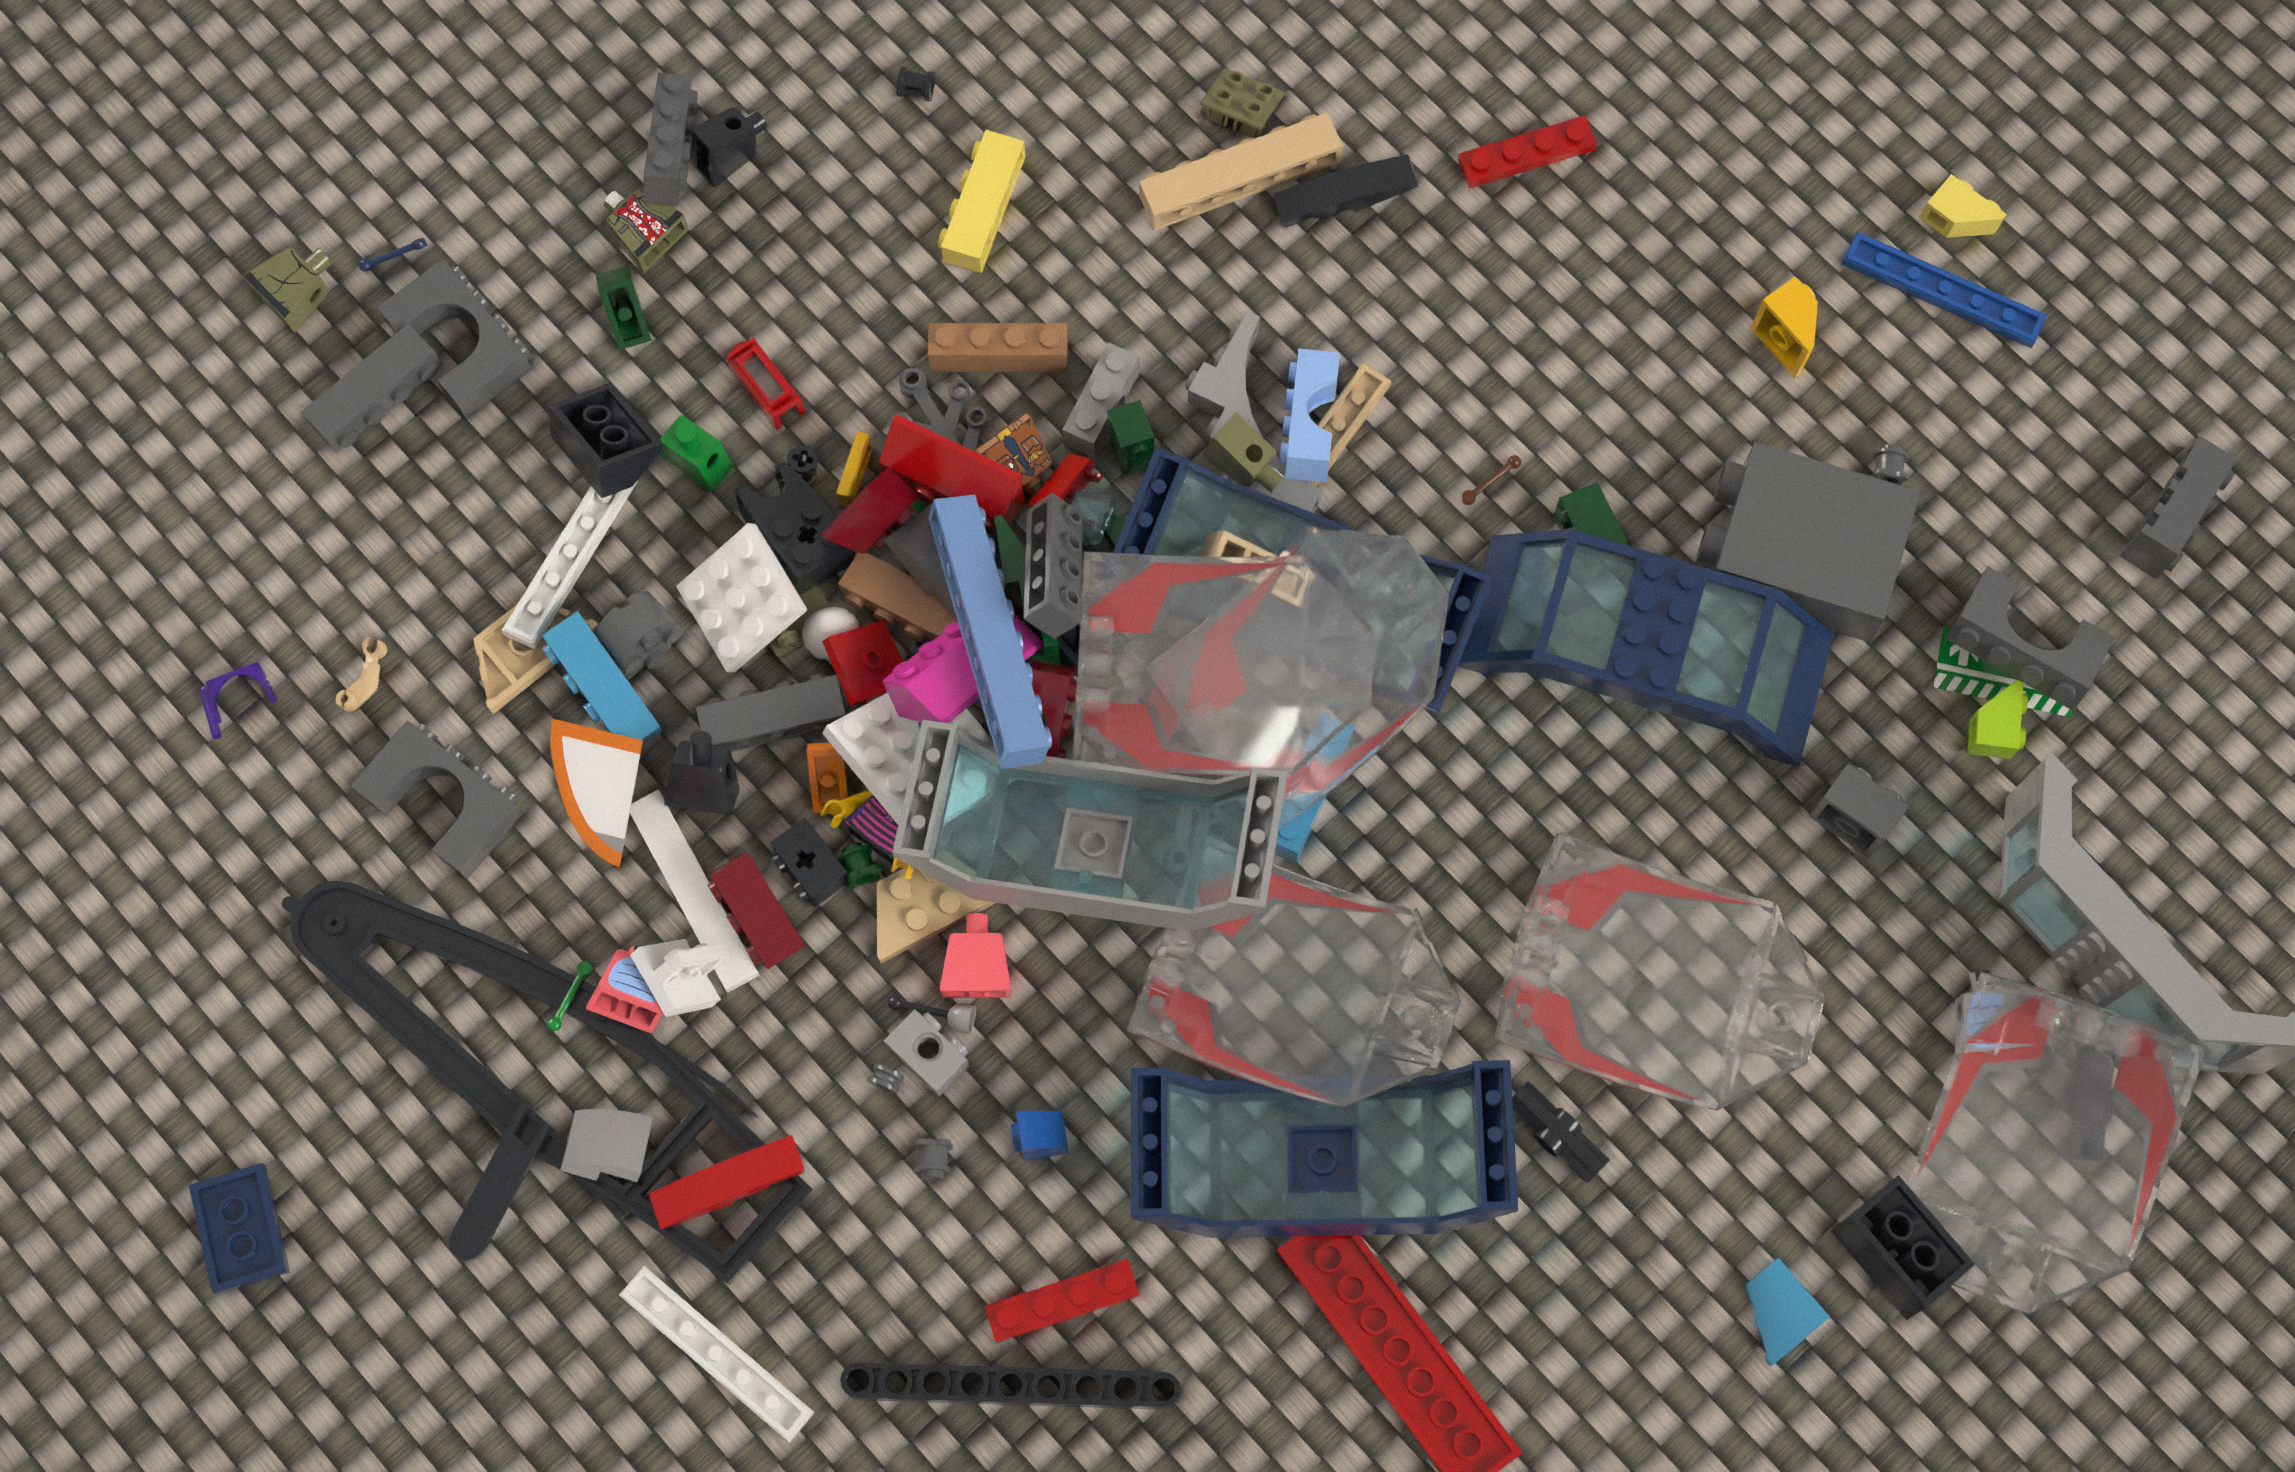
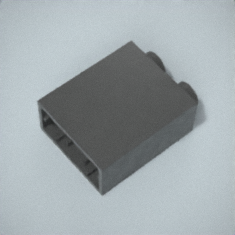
(1813, 534)

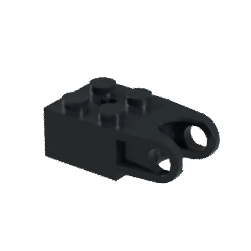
(794, 529)

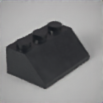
(604, 438)
(1903, 1248)

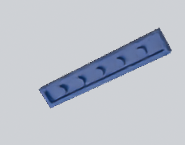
(1944, 290)

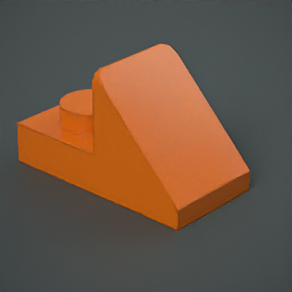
(827, 775)

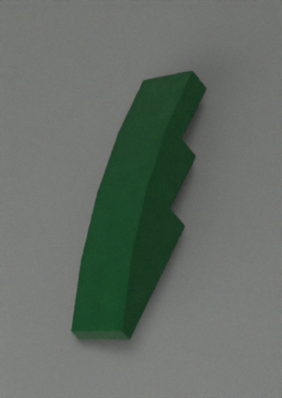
(1013, 567)

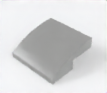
(606, 1143)

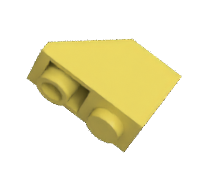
(1961, 211)

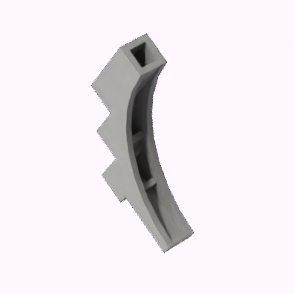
(1222, 392)

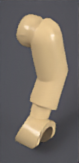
(367, 684)

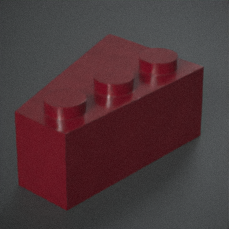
(754, 911)

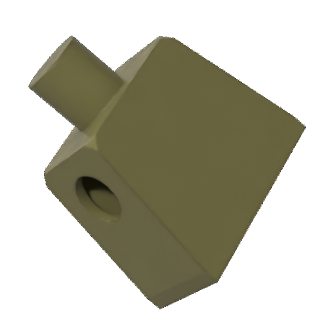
(1243, 454)

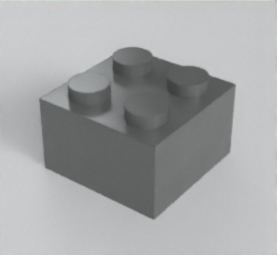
(1859, 810)

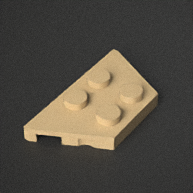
(509, 665)
(917, 911)

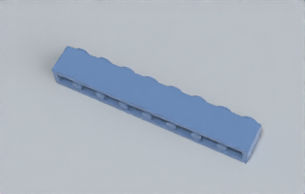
(989, 632)

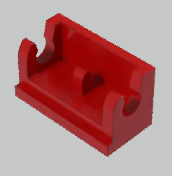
(1069, 476)

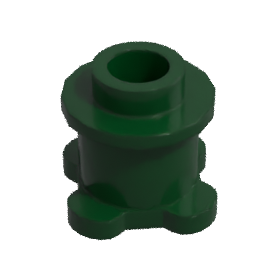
(859, 865)

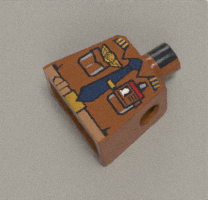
(1021, 450)

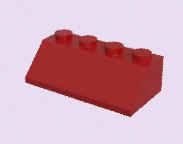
(946, 469)

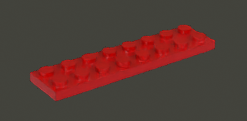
(1399, 1353)

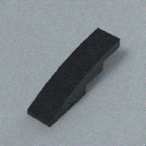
(1346, 189)

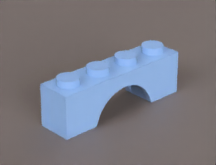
(1308, 445)

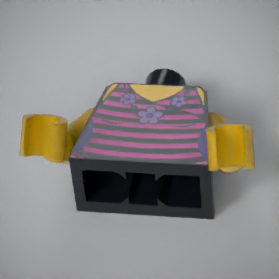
(869, 824)

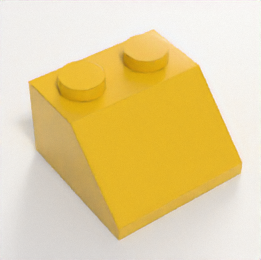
(1788, 324)

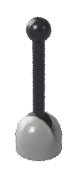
(960, 1016)

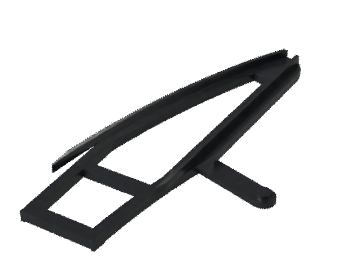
(341, 924)

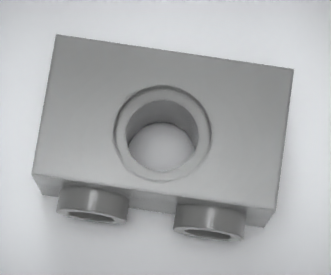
(937, 1072)

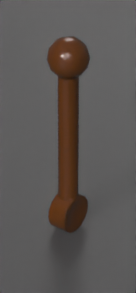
(1469, 496)

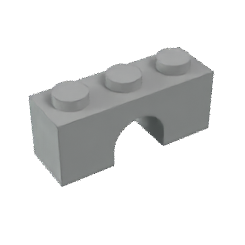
(1108, 384)

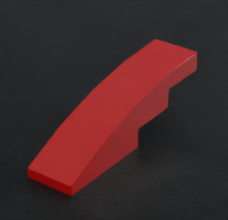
(726, 1182)

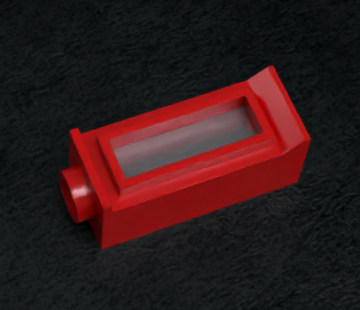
(763, 381)

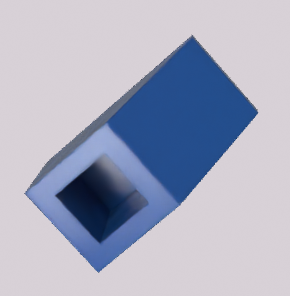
(1039, 1134)

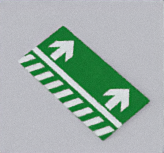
(1970, 675)

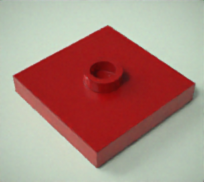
(863, 660)

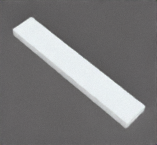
(563, 566)
(690, 888)
(717, 1354)

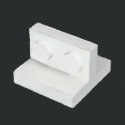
(680, 974)

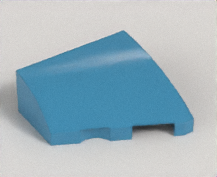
(1782, 1310)

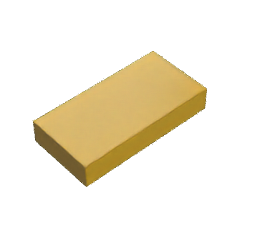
(854, 469)

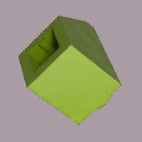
(1997, 725)

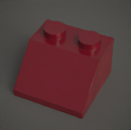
(873, 513)

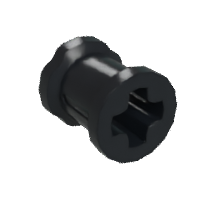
(915, 84)
(804, 468)

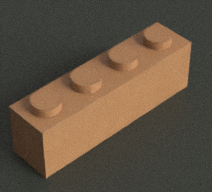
(998, 347)
(894, 598)

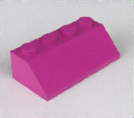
(939, 678)

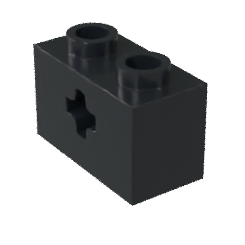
(803, 842)

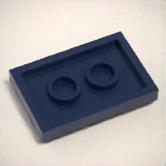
(239, 1229)

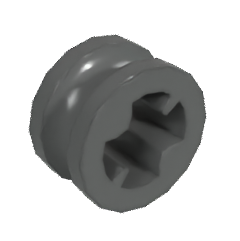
(885, 1078)

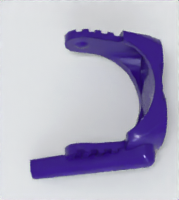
(214, 686)

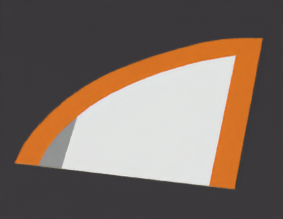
(596, 783)

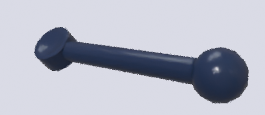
(366, 264)

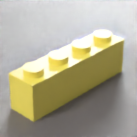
(982, 202)

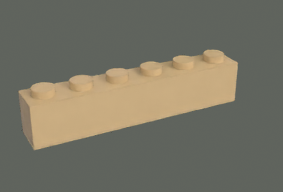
(1240, 170)

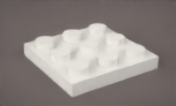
(741, 597)

